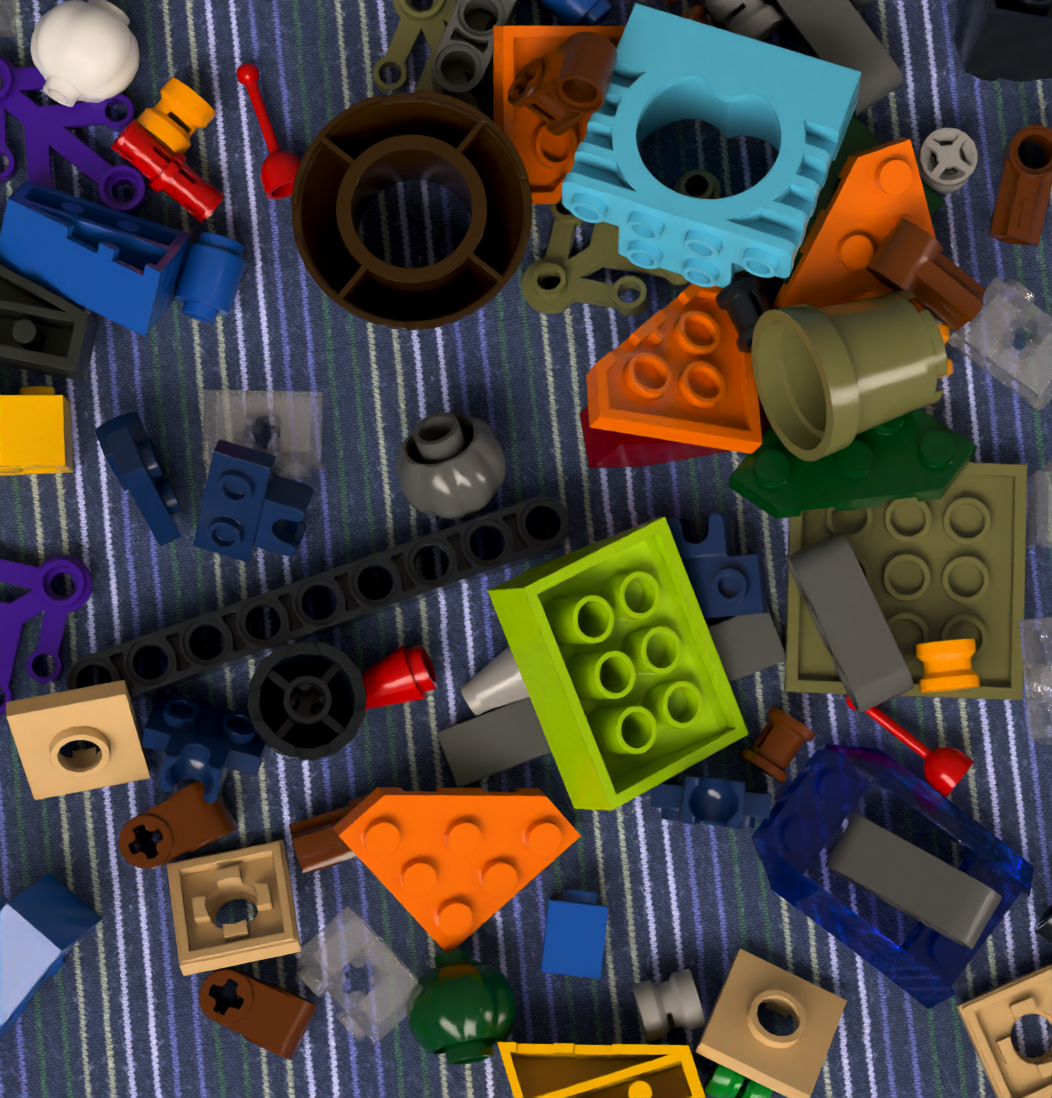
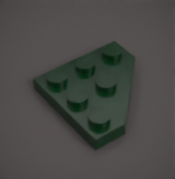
(886, 463)

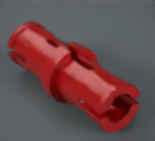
(167, 171)

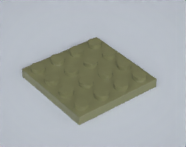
(937, 575)

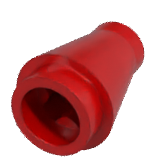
(400, 678)

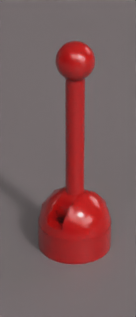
(280, 166)
(942, 766)

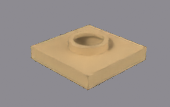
(90, 714)
(208, 882)
(989, 1026)
(742, 1044)

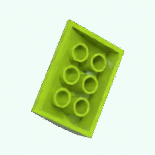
(619, 665)

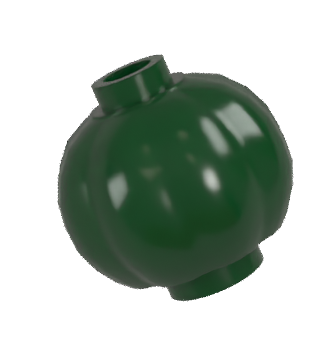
(462, 1009)

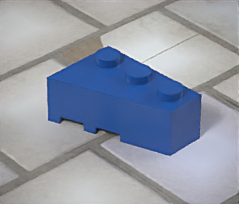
(93, 254)
(34, 939)

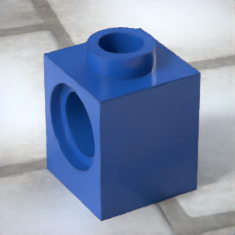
(574, 935)

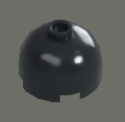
(313, 676)

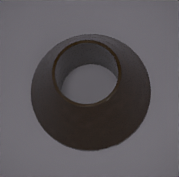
(396, 142)

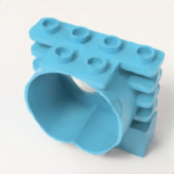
(744, 88)

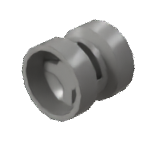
(745, 17)
(668, 1005)

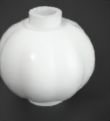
(84, 51)

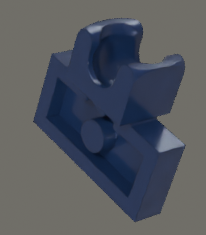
(136, 468)
(247, 508)
(721, 581)
(201, 743)
(710, 802)

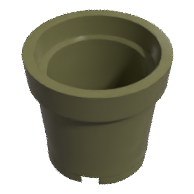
(844, 369)

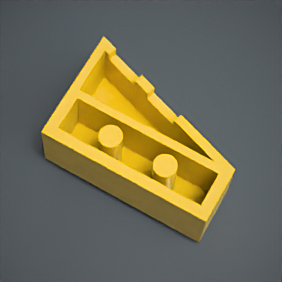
(35, 433)
(600, 1071)

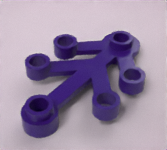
(48, 128)
(38, 600)

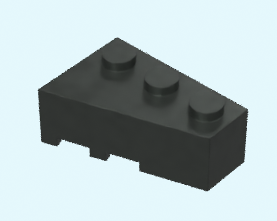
(43, 330)

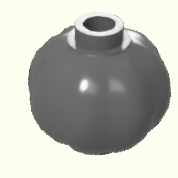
(450, 465)

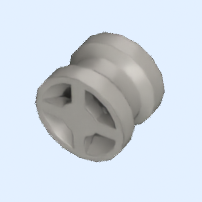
(952, 150)

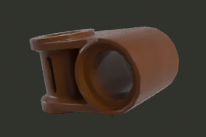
(566, 81)
(185, 825)
(268, 1015)

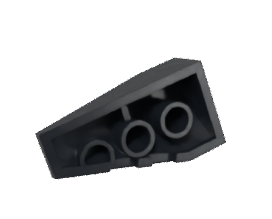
(1005, 39)

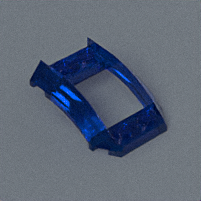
(811, 814)

